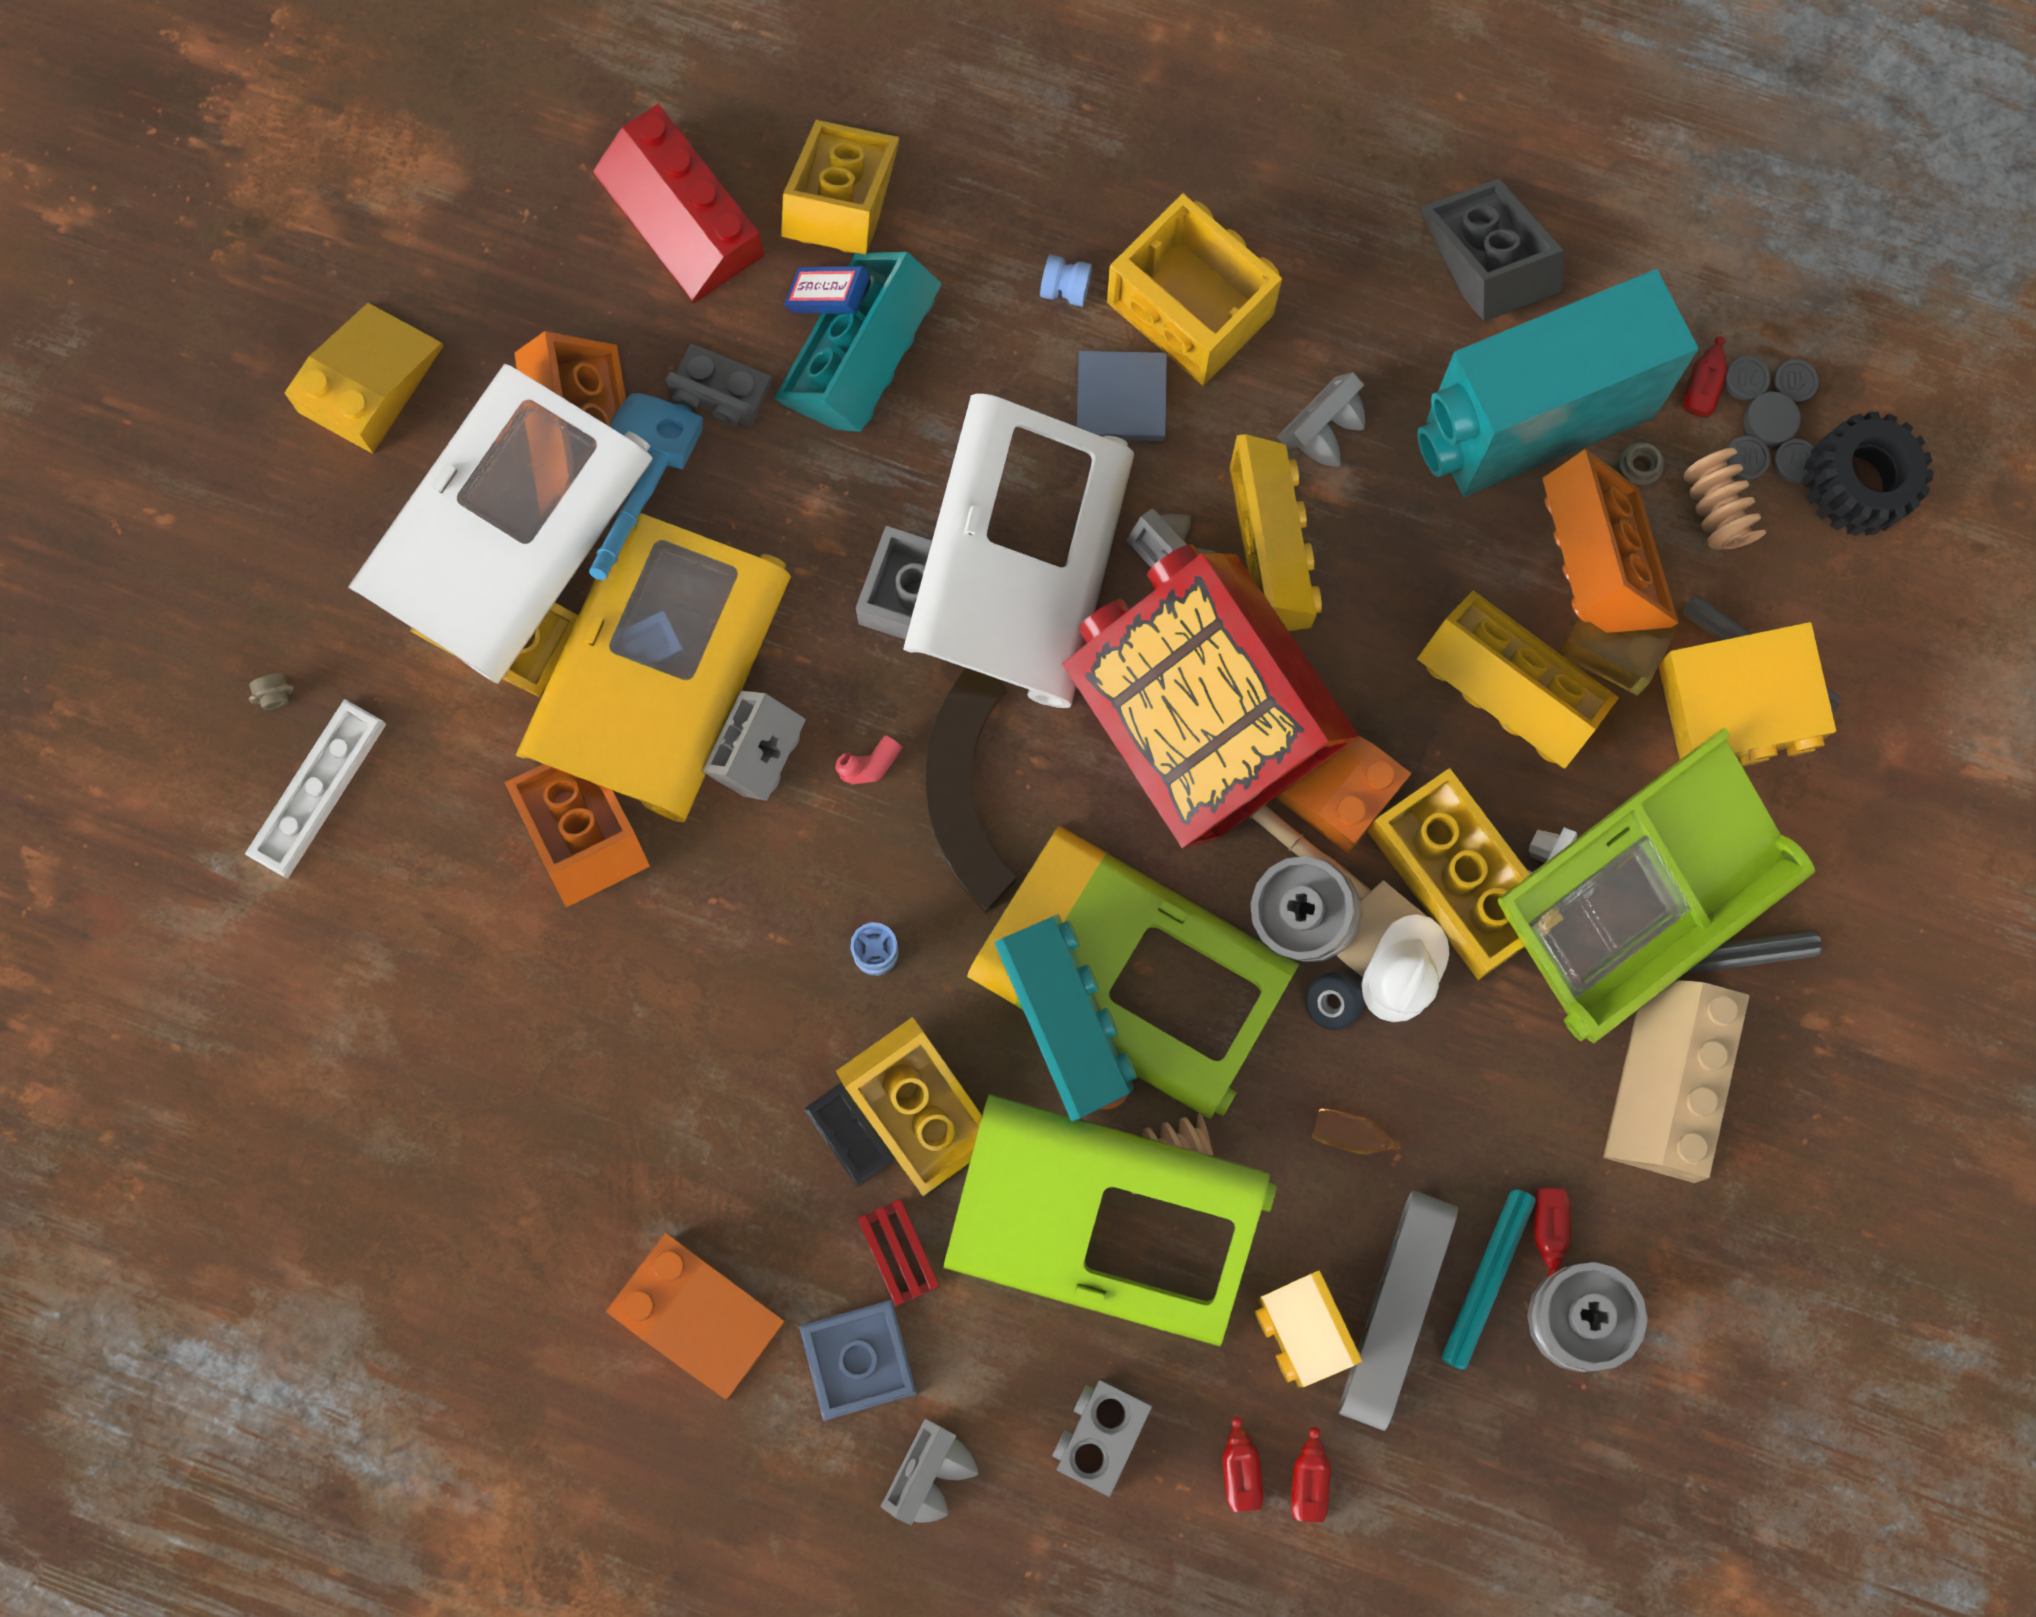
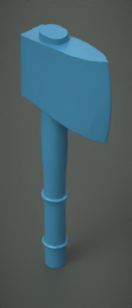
(672, 435)

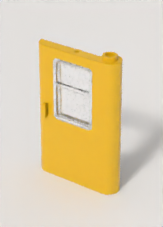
(664, 669)

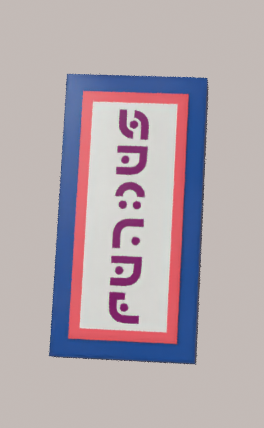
(827, 289)

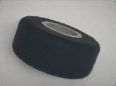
(1345, 989)

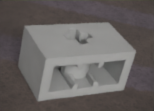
(754, 745)

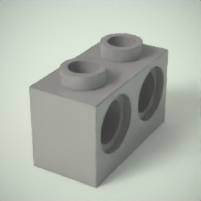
(1113, 1442)

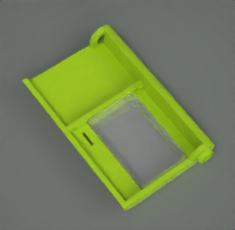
(1653, 888)

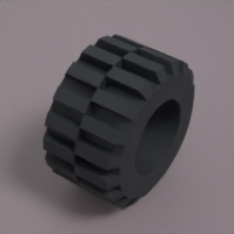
(1895, 456)

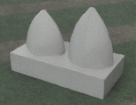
(1310, 428)
(1160, 535)
(931, 1455)

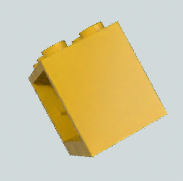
(1193, 288)
(1757, 687)

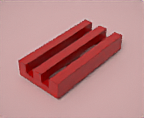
(881, 1215)

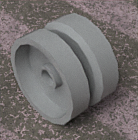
(1279, 902)
(1615, 1312)

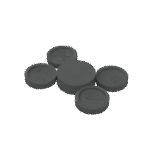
(1771, 416)

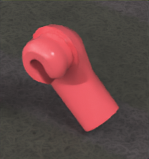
(871, 767)

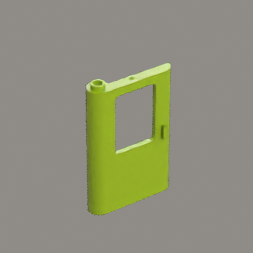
(1038, 1195)

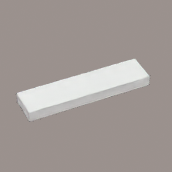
(315, 789)

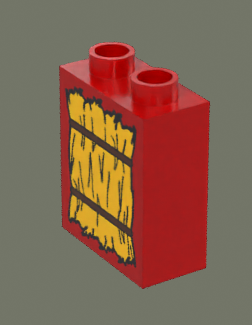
(1206, 694)

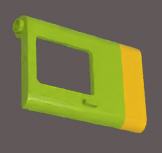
(1110, 913)

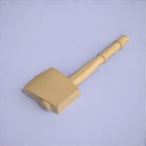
(1378, 906)

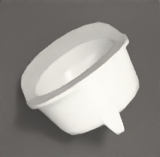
(1406, 968)

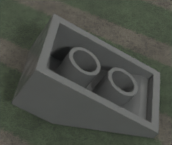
(1495, 249)

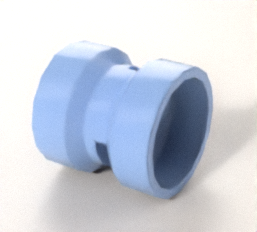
(1066, 280)
(874, 941)

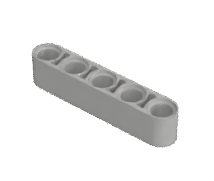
(1398, 1310)

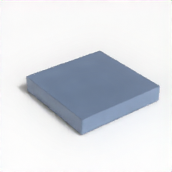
(1122, 394)
(858, 1360)

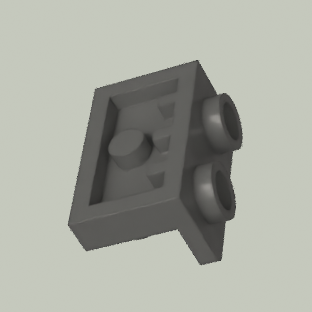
(719, 385)

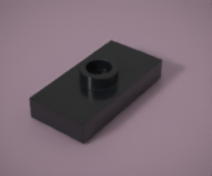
(850, 1135)

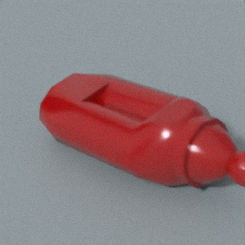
(1706, 381)
(1552, 1226)
(1242, 1471)
(1311, 1481)

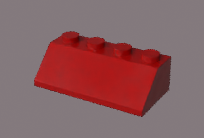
(677, 204)

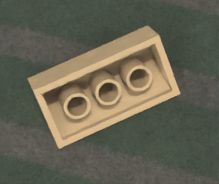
(1677, 1080)

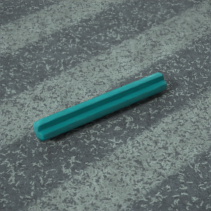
(1488, 1279)

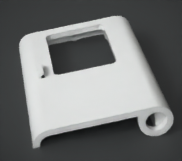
(998, 605)

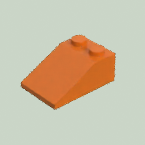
(1347, 792)
(576, 831)
(695, 1316)

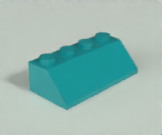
(855, 354)
(1066, 1016)

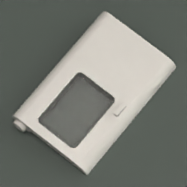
(509, 527)

